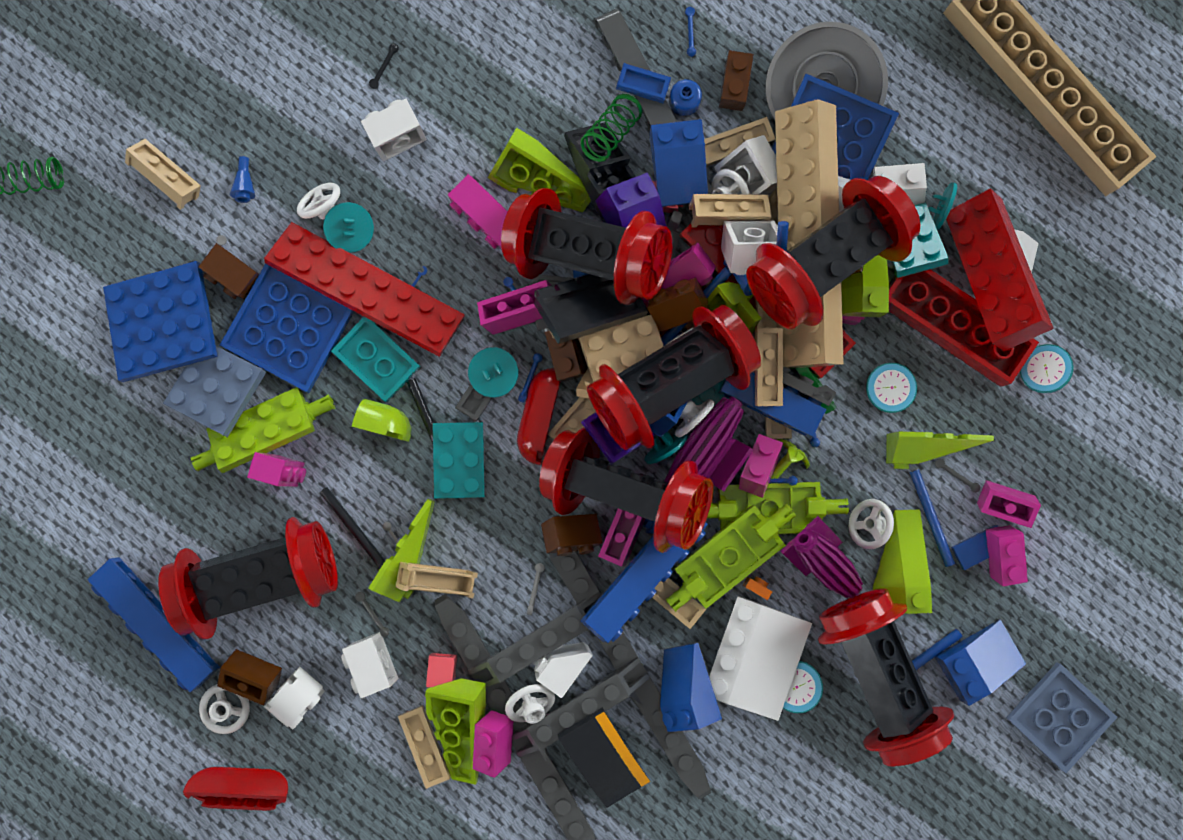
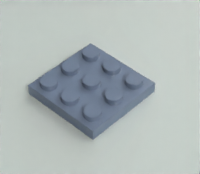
(215, 390)
(1061, 717)

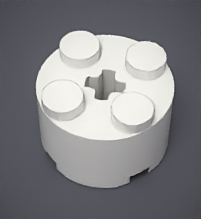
(294, 698)

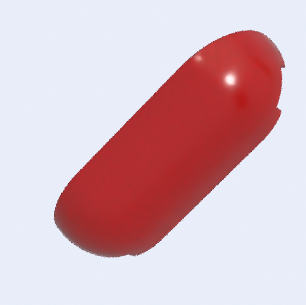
(537, 415)
(238, 788)

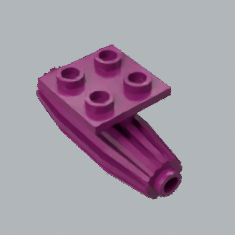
(713, 447)
(817, 552)

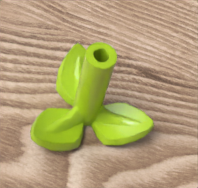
(793, 455)

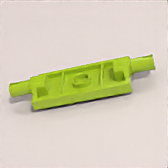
(263, 430)
(802, 498)
(729, 556)

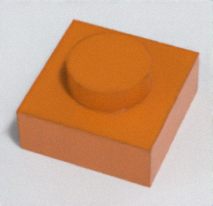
(758, 586)

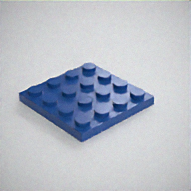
(860, 125)
(159, 322)
(287, 328)

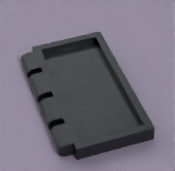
(584, 307)

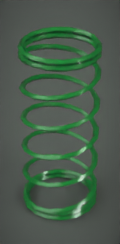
(604, 139)
(48, 172)

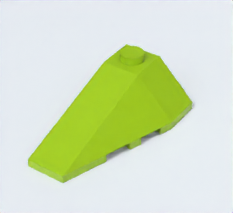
(532, 167)
(867, 292)
(918, 447)
(408, 550)
(905, 564)
(455, 711)

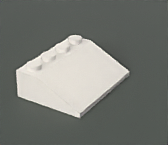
(758, 658)

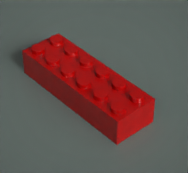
(998, 271)
(955, 324)

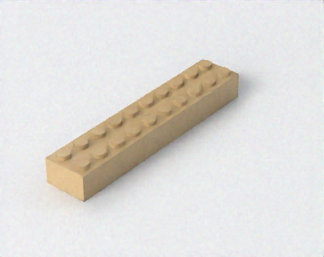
(1052, 90)
(806, 201)

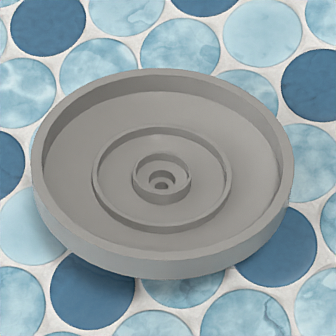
(832, 54)

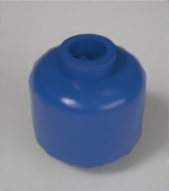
(685, 97)

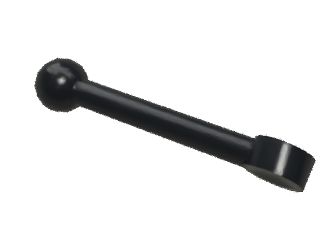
(373, 83)

